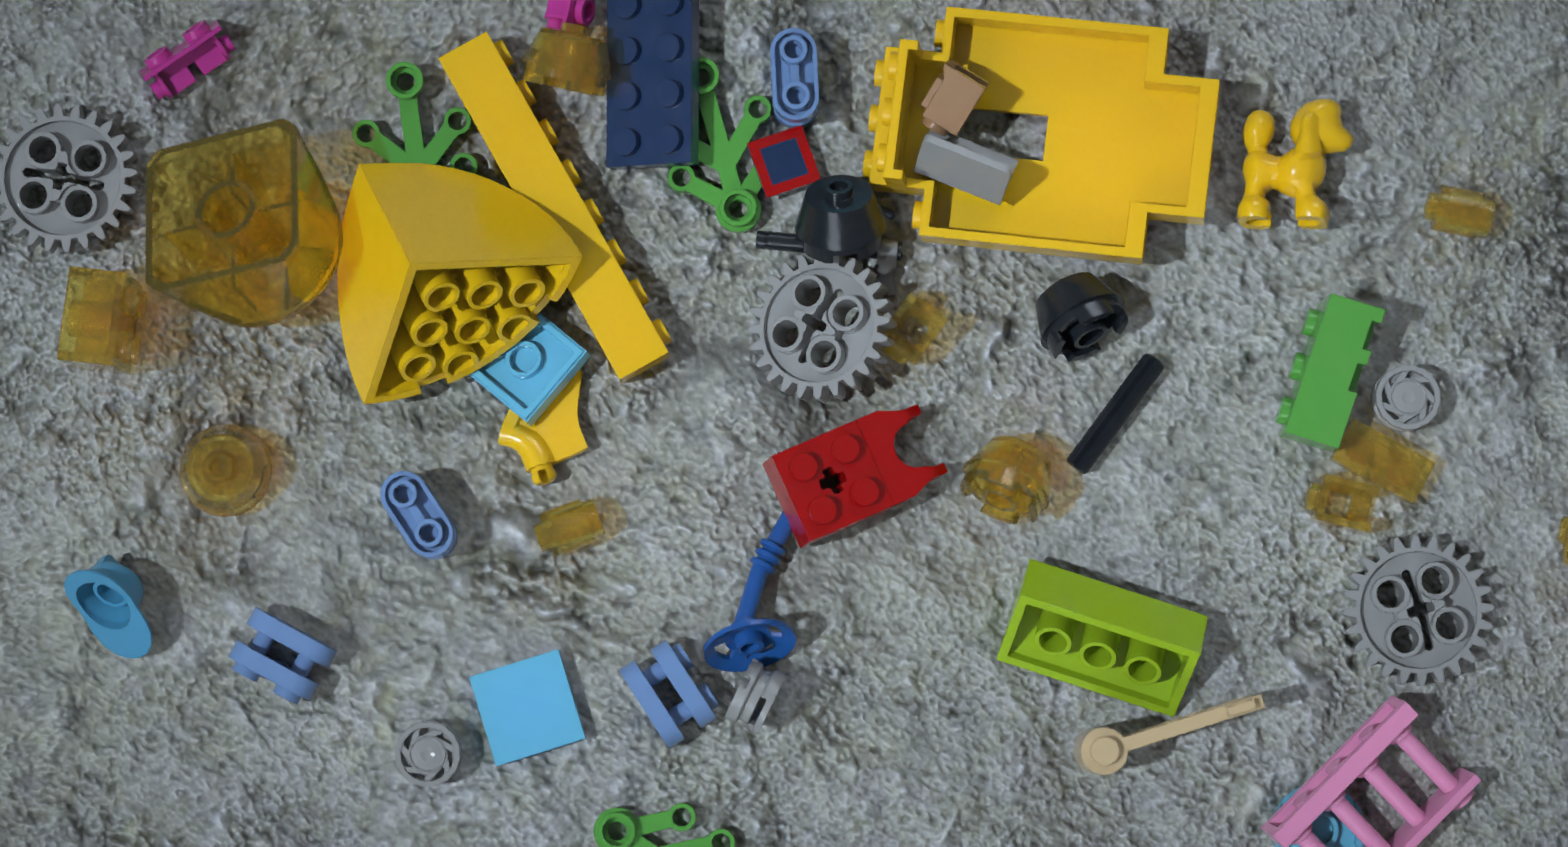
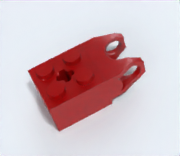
(861, 464)

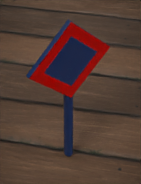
(787, 163)

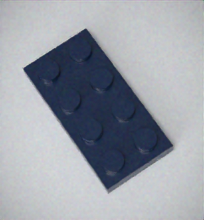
(652, 83)

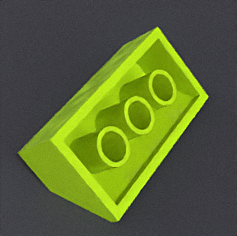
(1102, 638)

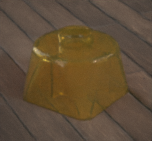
(241, 225)

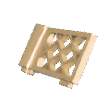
(1106, 750)

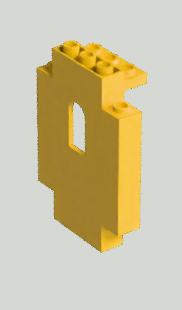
(1117, 140)

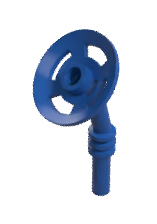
(748, 634)

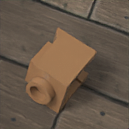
(952, 99)

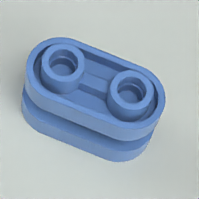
(794, 78)
(419, 515)
(290, 681)
(696, 702)

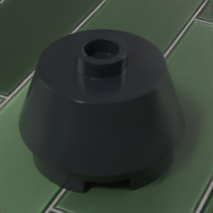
(840, 219)
(1077, 315)

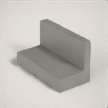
(965, 166)

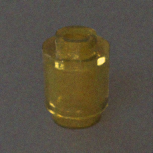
(1459, 211)
(568, 527)

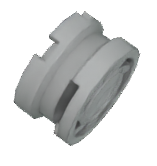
(1405, 398)
(748, 702)
(428, 753)

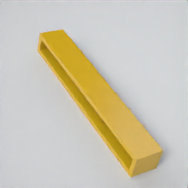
(533, 169)

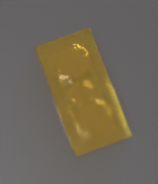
(1382, 461)

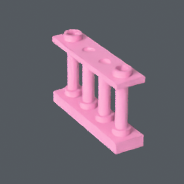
(1360, 759)

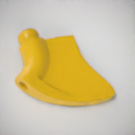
(551, 438)

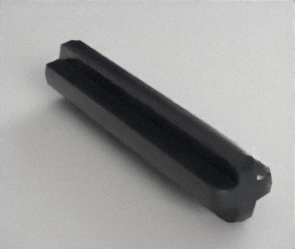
(1115, 413)

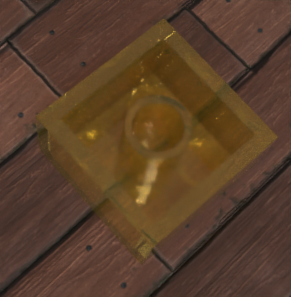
(101, 321)

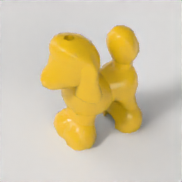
(1299, 172)

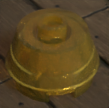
(568, 60)
(225, 470)
(1009, 479)

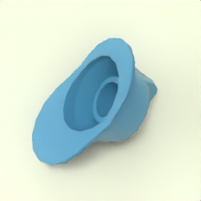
(110, 604)

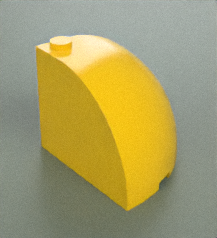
(440, 275)

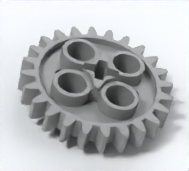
(73, 139)
(855, 344)
(1457, 597)

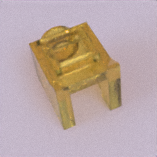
(925, 314)
(1358, 506)

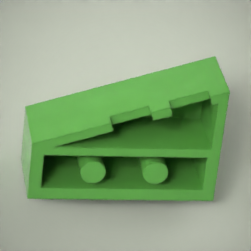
(1327, 371)

